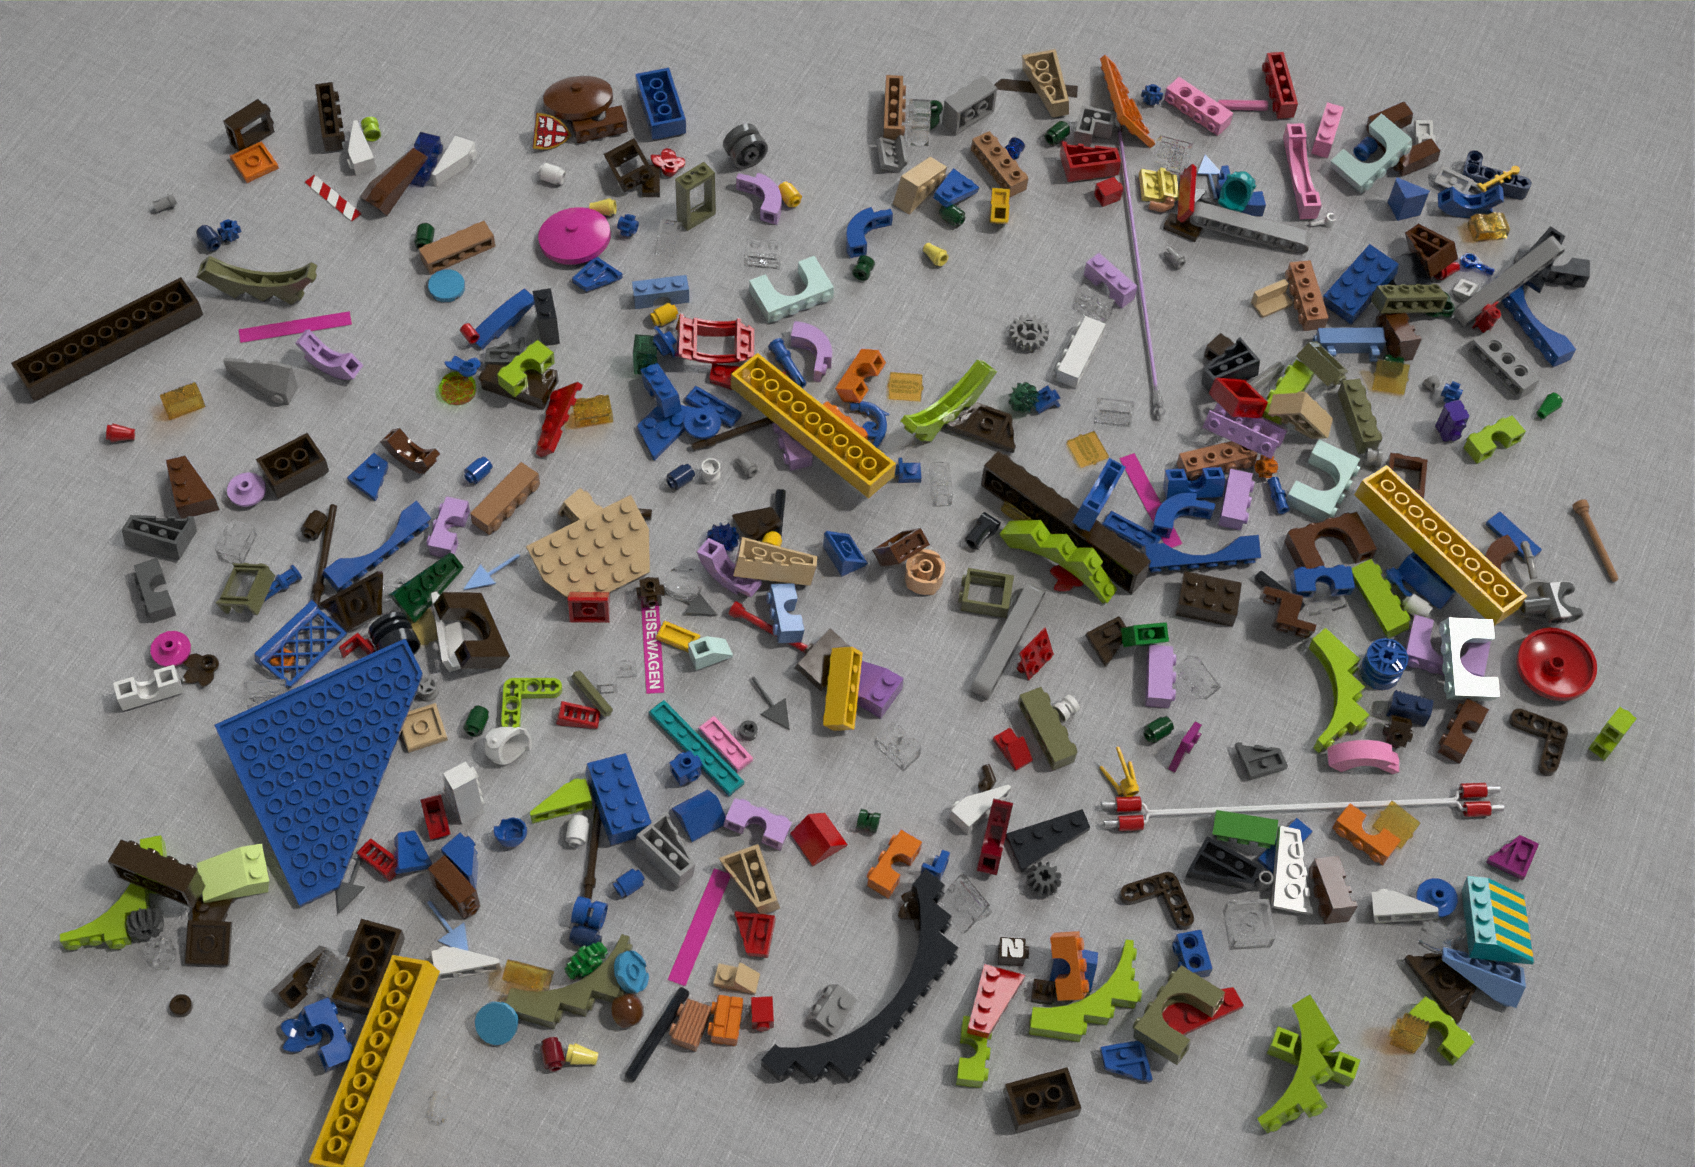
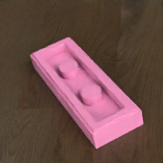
(725, 744)

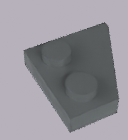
(504, 353)

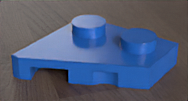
(596, 274)
(369, 475)
(1127, 1060)

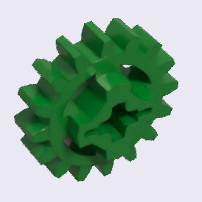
(586, 960)

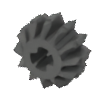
(1035, 879)
(145, 923)

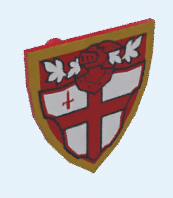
(549, 132)

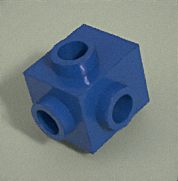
(686, 767)

